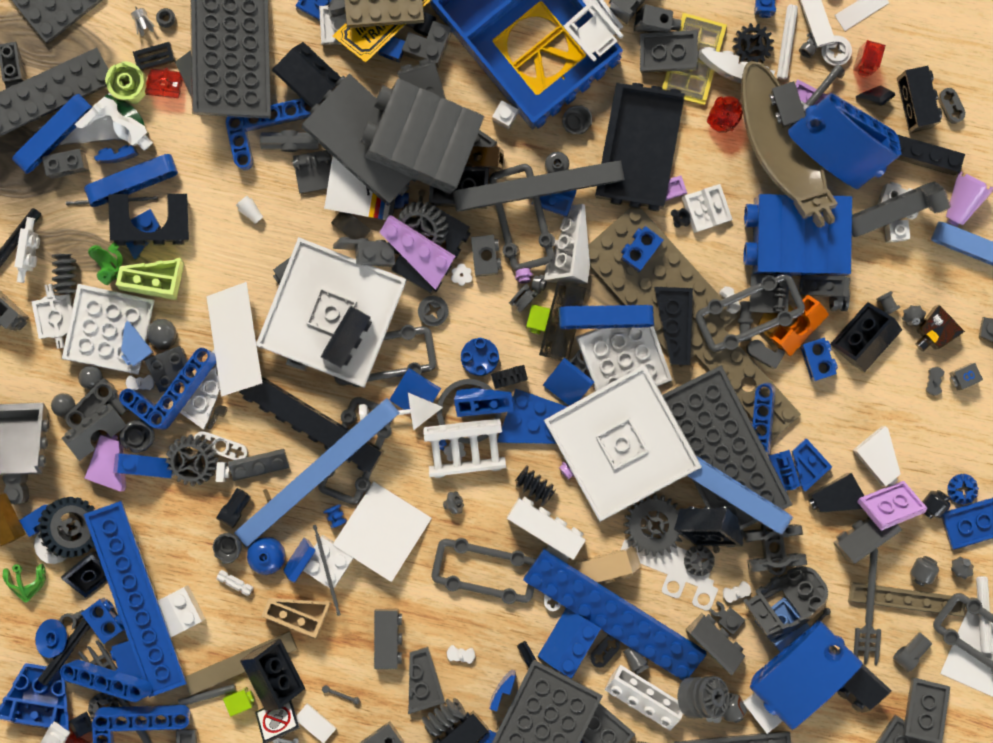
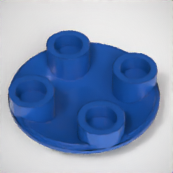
(479, 356)

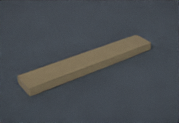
(905, 599)
(229, 667)

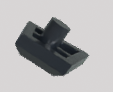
(877, 95)

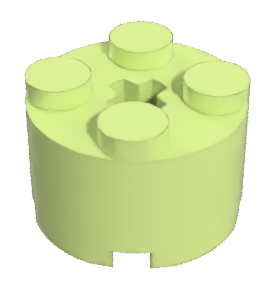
(126, 72)

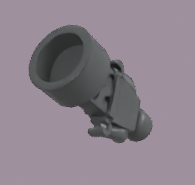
(808, 48)

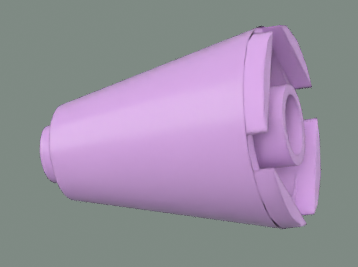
(966, 198)

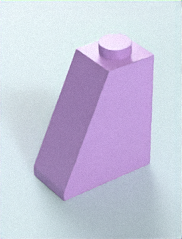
(102, 463)

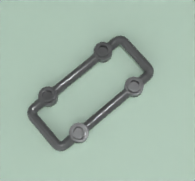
(546, 239)
(768, 283)
(407, 332)
(363, 483)
(453, 582)
(951, 636)

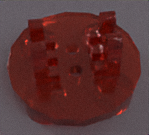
(718, 115)

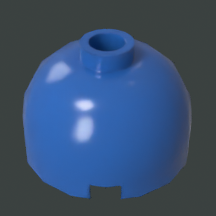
(272, 549)

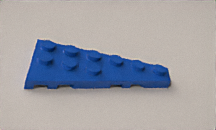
(527, 420)

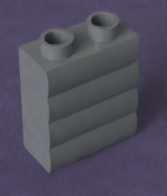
(421, 135)

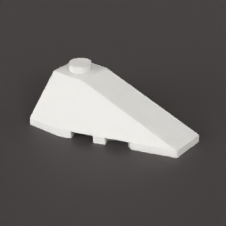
(571, 250)

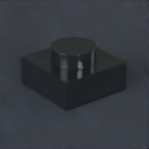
(81, 725)

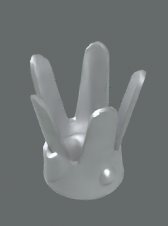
(141, 21)

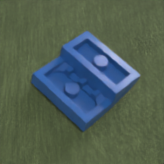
(504, 686)

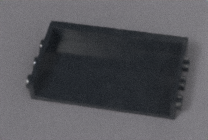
(644, 139)

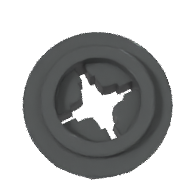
(436, 302)
(691, 555)
(101, 698)

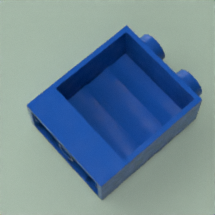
(795, 244)

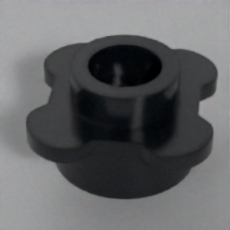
(683, 214)

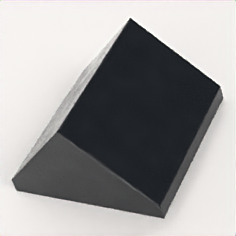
(86, 575)

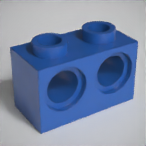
(645, 251)
(813, 361)
(99, 624)

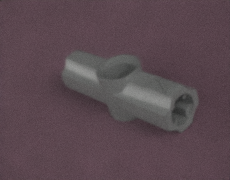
(287, 141)

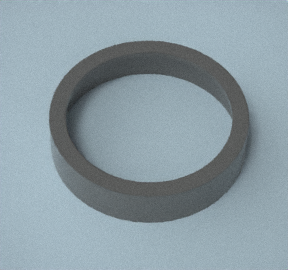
(448, 390)

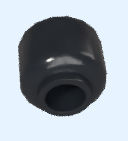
(937, 504)

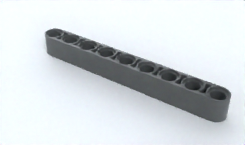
(538, 186)

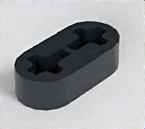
(608, 654)

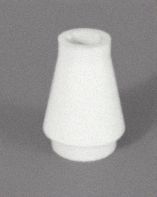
(249, 209)

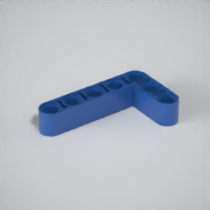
(245, 126)
(172, 393)
(132, 722)

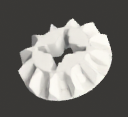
(844, 47)

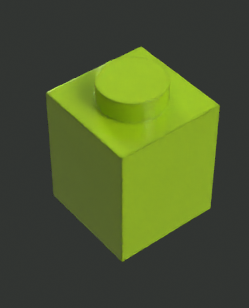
(537, 319)
(239, 701)

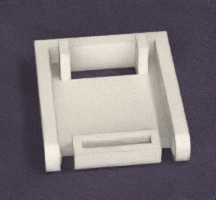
(596, 33)

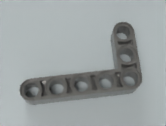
(926, 196)

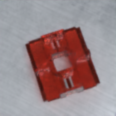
(172, 83)

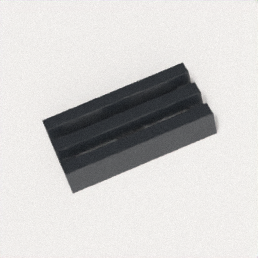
(170, 59)

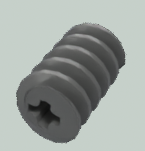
(63, 273)
(445, 718)

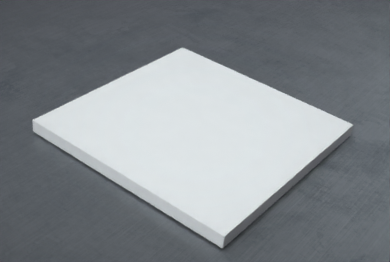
(313, 301)
(622, 443)

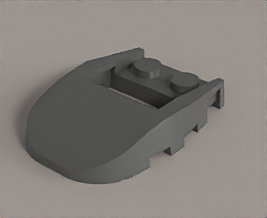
(804, 591)

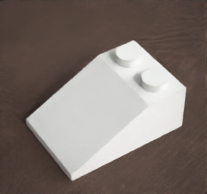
(180, 611)

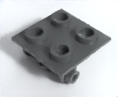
(312, 170)
(769, 301)
(166, 367)

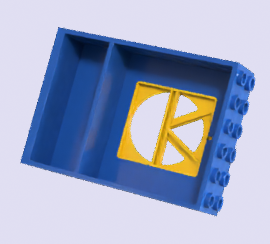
(484, 33)

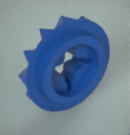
(956, 483)

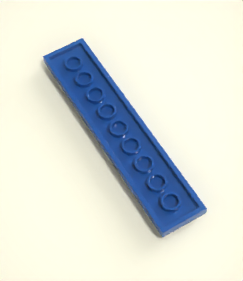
(135, 598)
(614, 615)

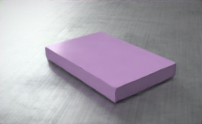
(892, 505)

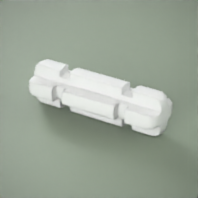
(234, 583)

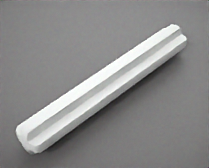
(787, 41)
(984, 624)

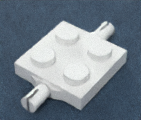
(26, 250)
(53, 315)

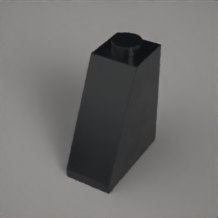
(837, 495)

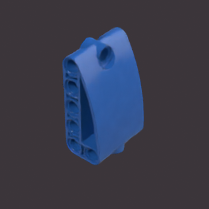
(846, 141)
(805, 675)

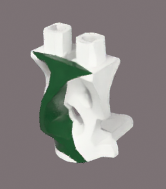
(126, 120)

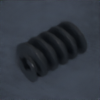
(534, 485)

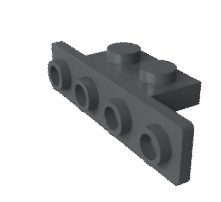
(369, 252)

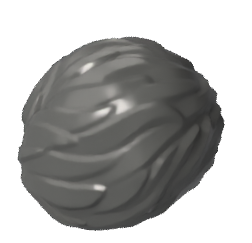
(137, 436)

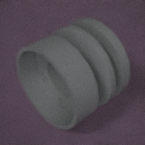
(703, 697)

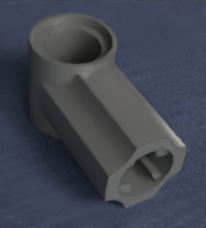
(909, 655)

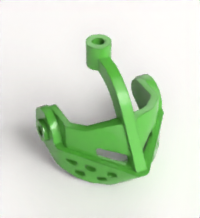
(104, 259)
(25, 592)

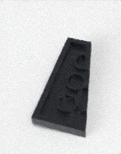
(676, 321)

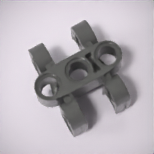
(780, 555)

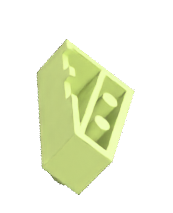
(152, 279)

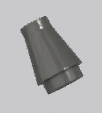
(636, 661)

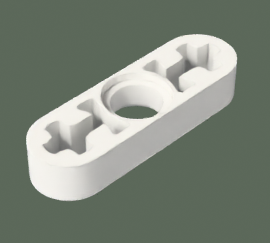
(217, 438)

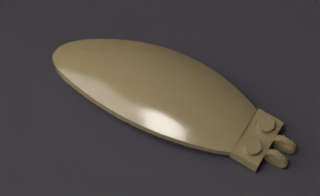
(778, 154)

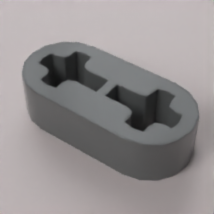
(955, 103)

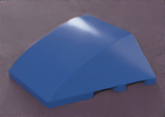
(35, 703)

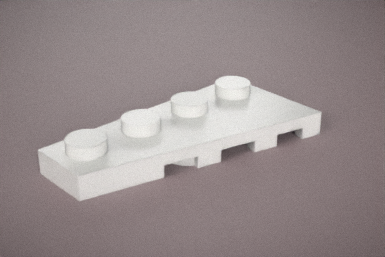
(98, 130)
(203, 400)

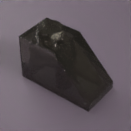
(351, 226)

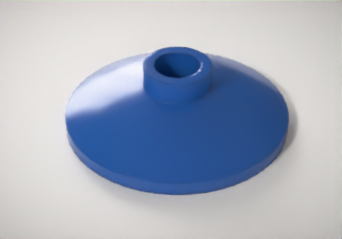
(51, 638)

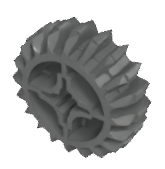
(428, 223)
(200, 473)

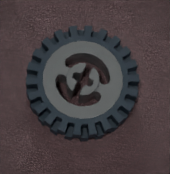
(52, 520)

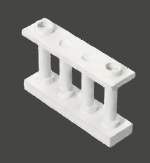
(453, 433)

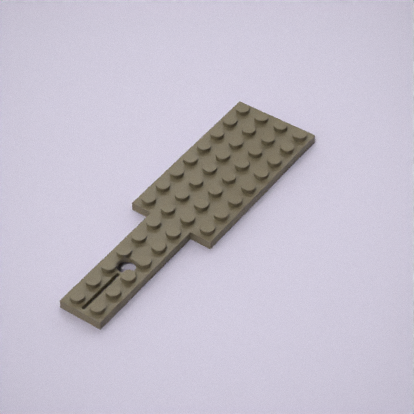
(671, 269)

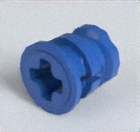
(335, 516)

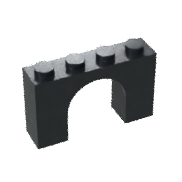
(123, 231)
(457, 234)

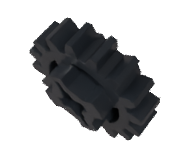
(746, 40)

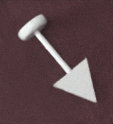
(419, 409)

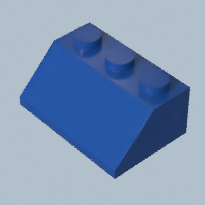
(569, 642)

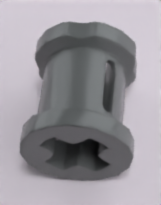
(888, 302)

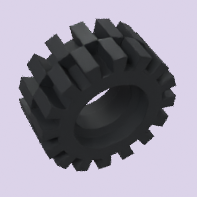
(509, 376)

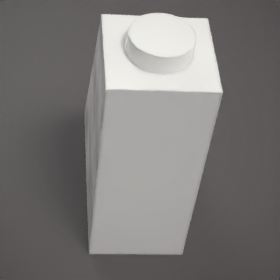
(879, 456)

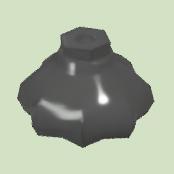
(914, 315)
(454, 503)
(962, 567)

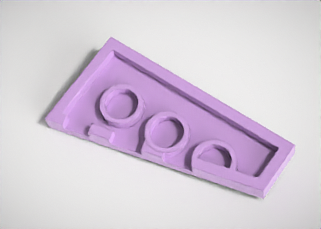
(418, 250)

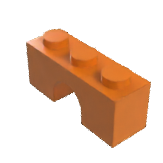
(792, 337)

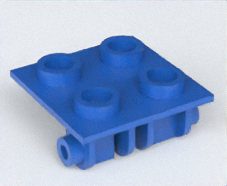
(785, 469)

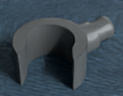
(75, 617)

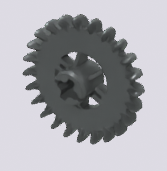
(641, 511)

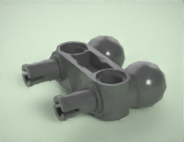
(91, 379)

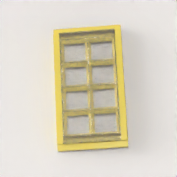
(696, 83)

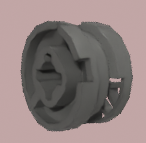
(524, 300)
(839, 303)

